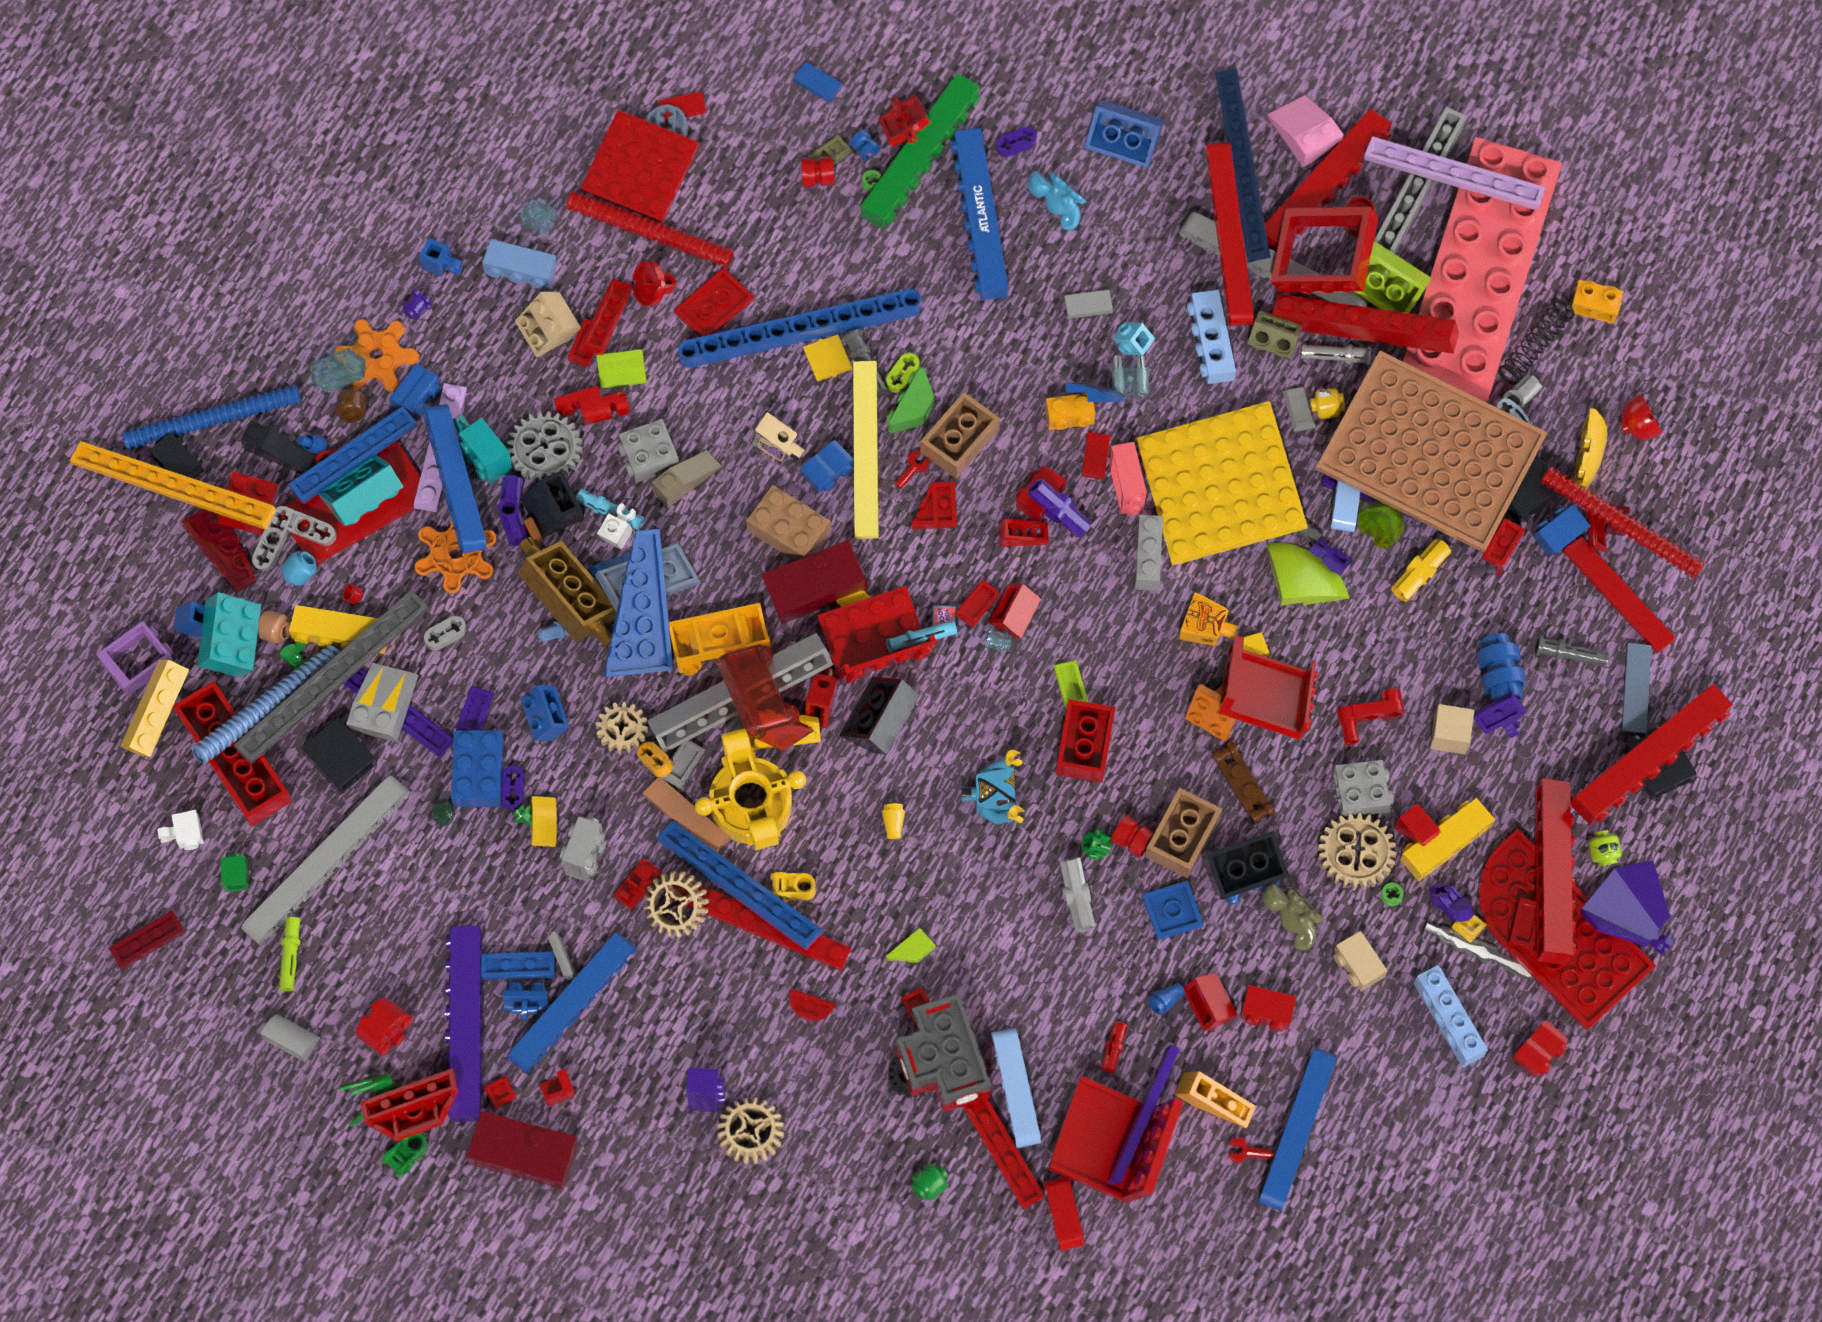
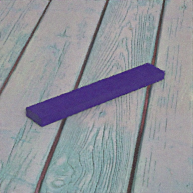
(415, 723)
(1143, 1115)

